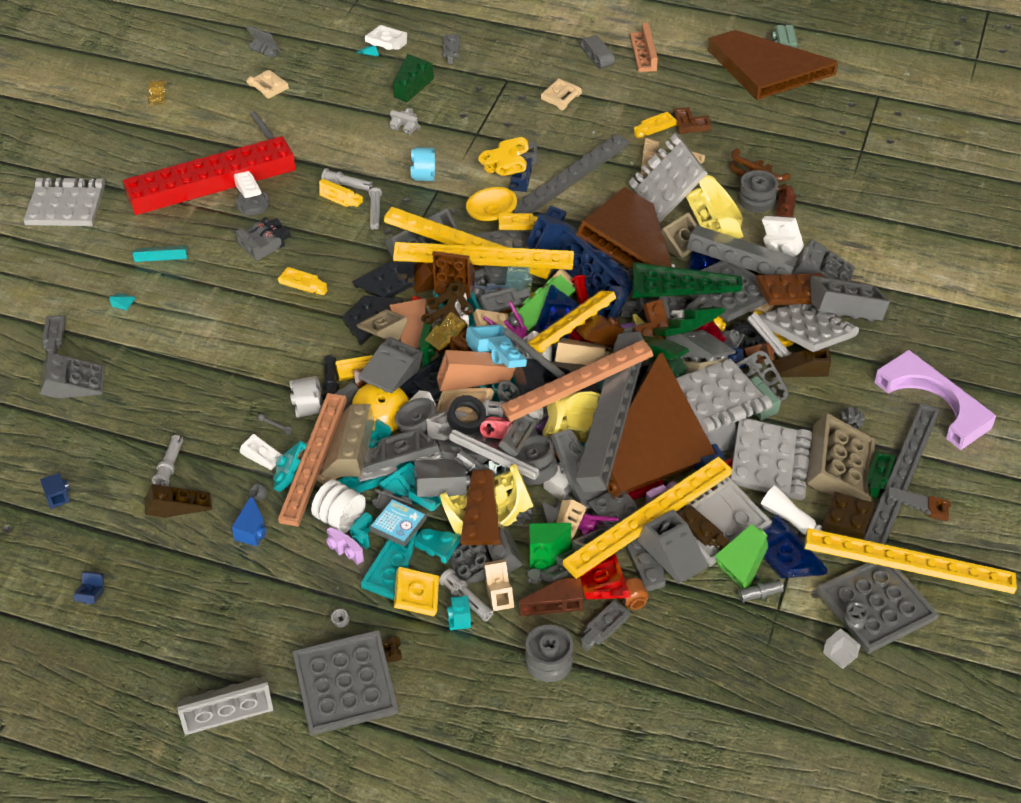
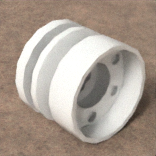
(338, 505)

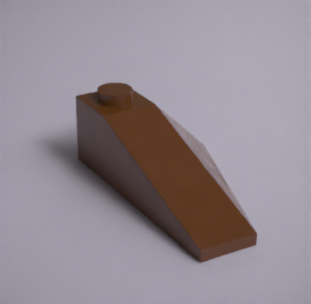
(600, 330)

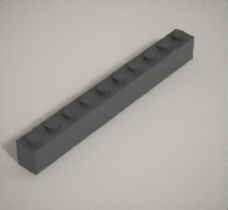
(608, 422)

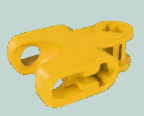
(505, 157)

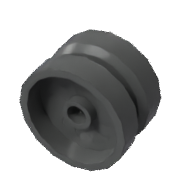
(758, 191)
(414, 415)
(540, 453)
(549, 653)

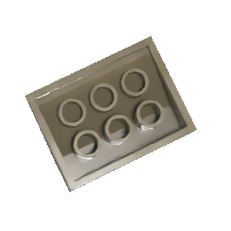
(840, 458)

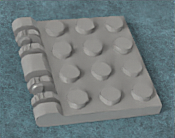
(671, 177)
(64, 205)
(808, 327)
(722, 395)
(768, 457)
(729, 511)

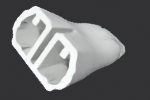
(779, 504)

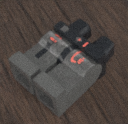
(263, 238)

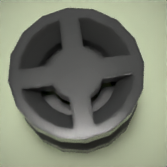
(857, 610)

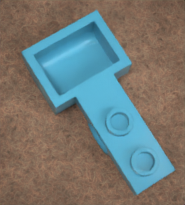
(492, 340)

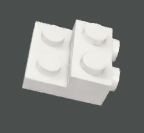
(387, 38)
(782, 235)

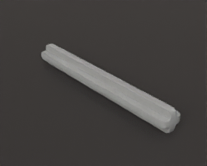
(493, 454)

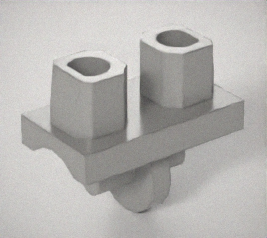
(406, 119)

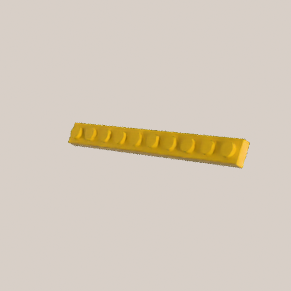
(444, 234)
(488, 255)
(632, 526)
(910, 560)

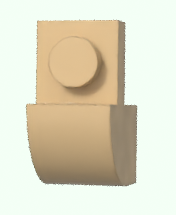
(498, 586)

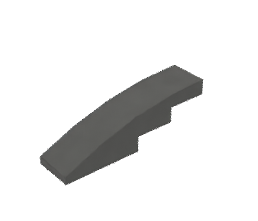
(634, 307)
(558, 571)

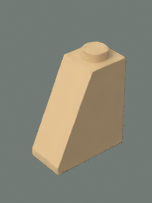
(579, 352)

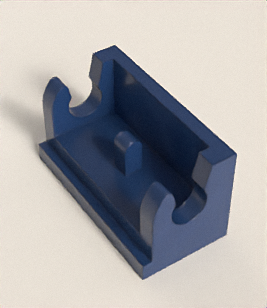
(521, 180)

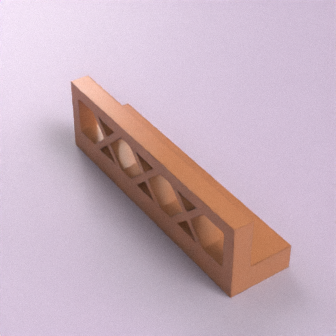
(648, 50)

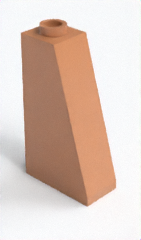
(413, 311)
(470, 369)

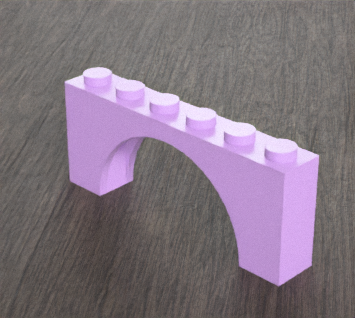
(912, 372)

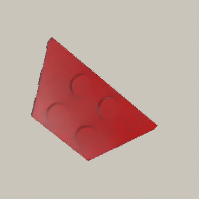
(605, 581)

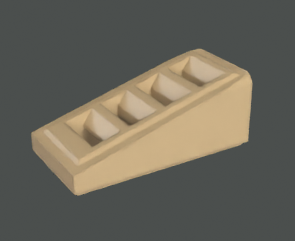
(571, 509)

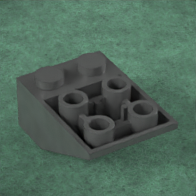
(818, 259)
(702, 345)
(391, 365)
(70, 377)
(673, 546)
(470, 559)

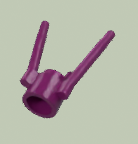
(520, 331)
(590, 522)

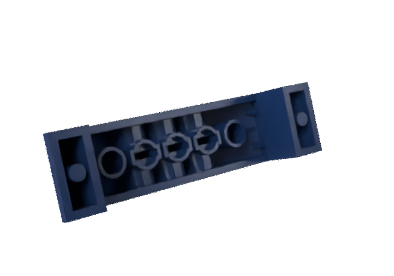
(598, 267)

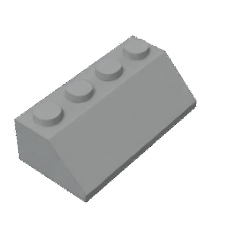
(224, 705)

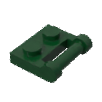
(424, 346)

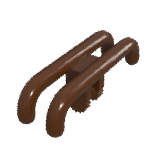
(755, 166)

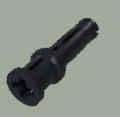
(330, 384)

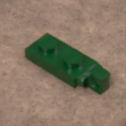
(880, 472)

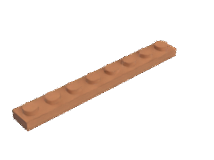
(576, 380)
(312, 460)

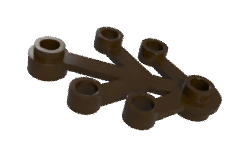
(453, 296)

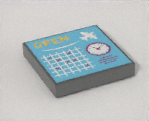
(398, 522)

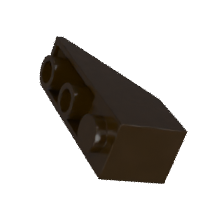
(804, 364)
(173, 501)

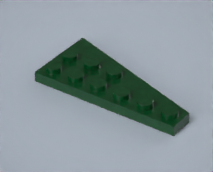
(670, 281)

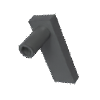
(516, 435)

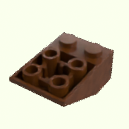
(452, 268)

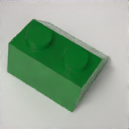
(547, 542)

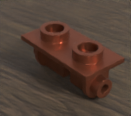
(786, 203)

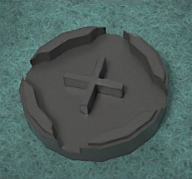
(252, 205)

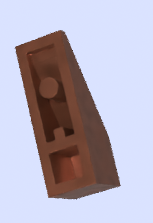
(557, 597)

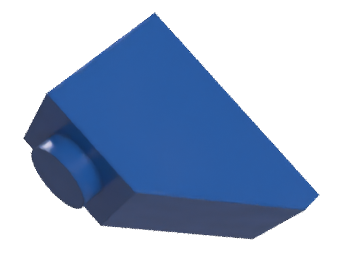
(249, 525)

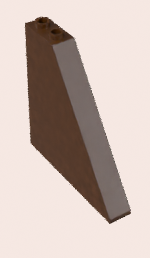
(766, 65)
(627, 230)
(658, 433)

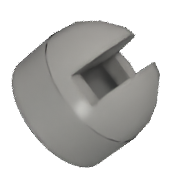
(337, 613)

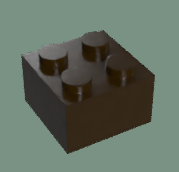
(848, 516)

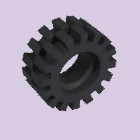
(748, 330)

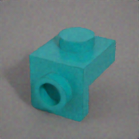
(381, 431)
(360, 530)

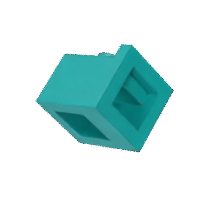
(459, 613)

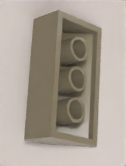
(350, 442)

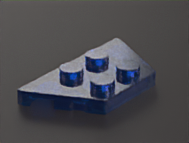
(554, 308)
(788, 554)

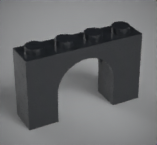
(535, 375)

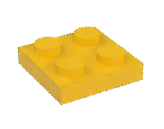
(416, 591)

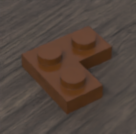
(689, 124)
(655, 317)

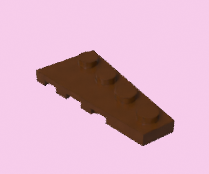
(481, 512)

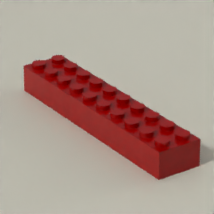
(207, 175)

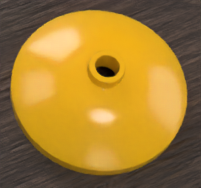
(489, 202)
(382, 411)

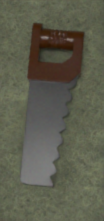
(921, 502)

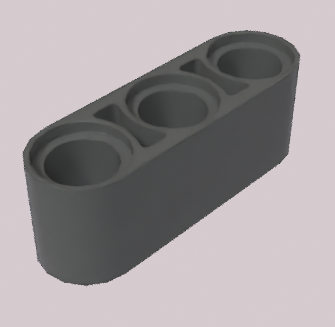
(597, 51)

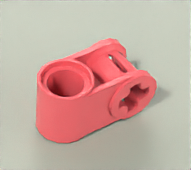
(499, 424)

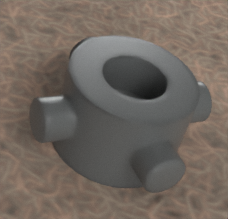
(534, 576)

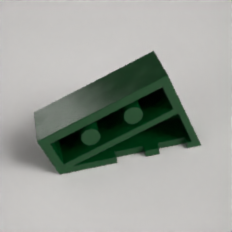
(412, 77)

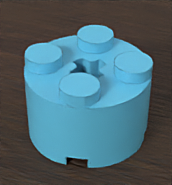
(423, 164)

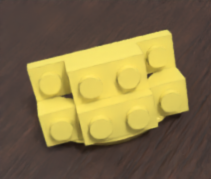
(715, 208)
(572, 413)
(508, 505)

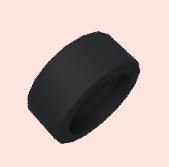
(470, 402)

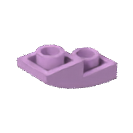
(344, 544)

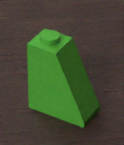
(743, 556)

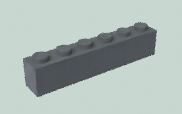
(740, 252)

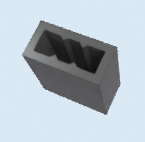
(440, 476)

